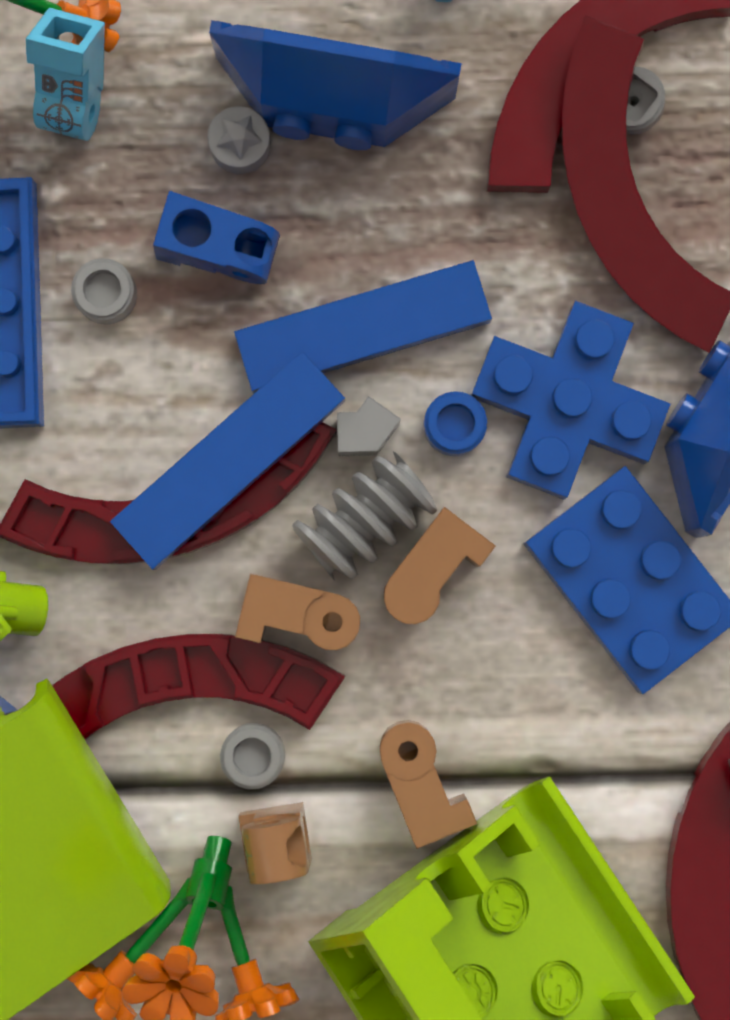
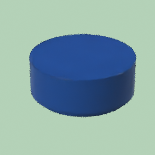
(455, 423)

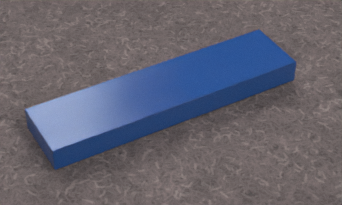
(20, 306)
(367, 324)
(228, 461)

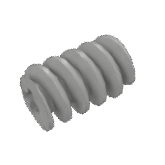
(365, 516)

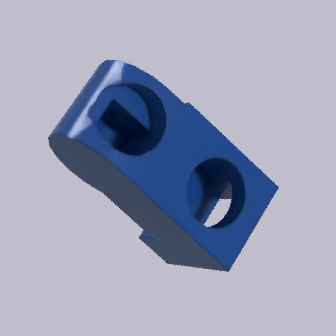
(215, 240)

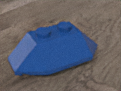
(331, 85)
(701, 446)

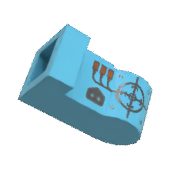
(67, 74)

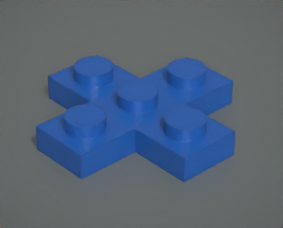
(570, 400)

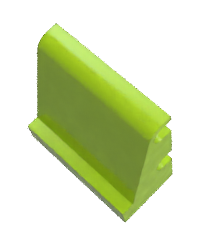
(69, 855)
(504, 928)

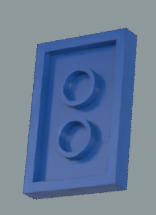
(632, 580)

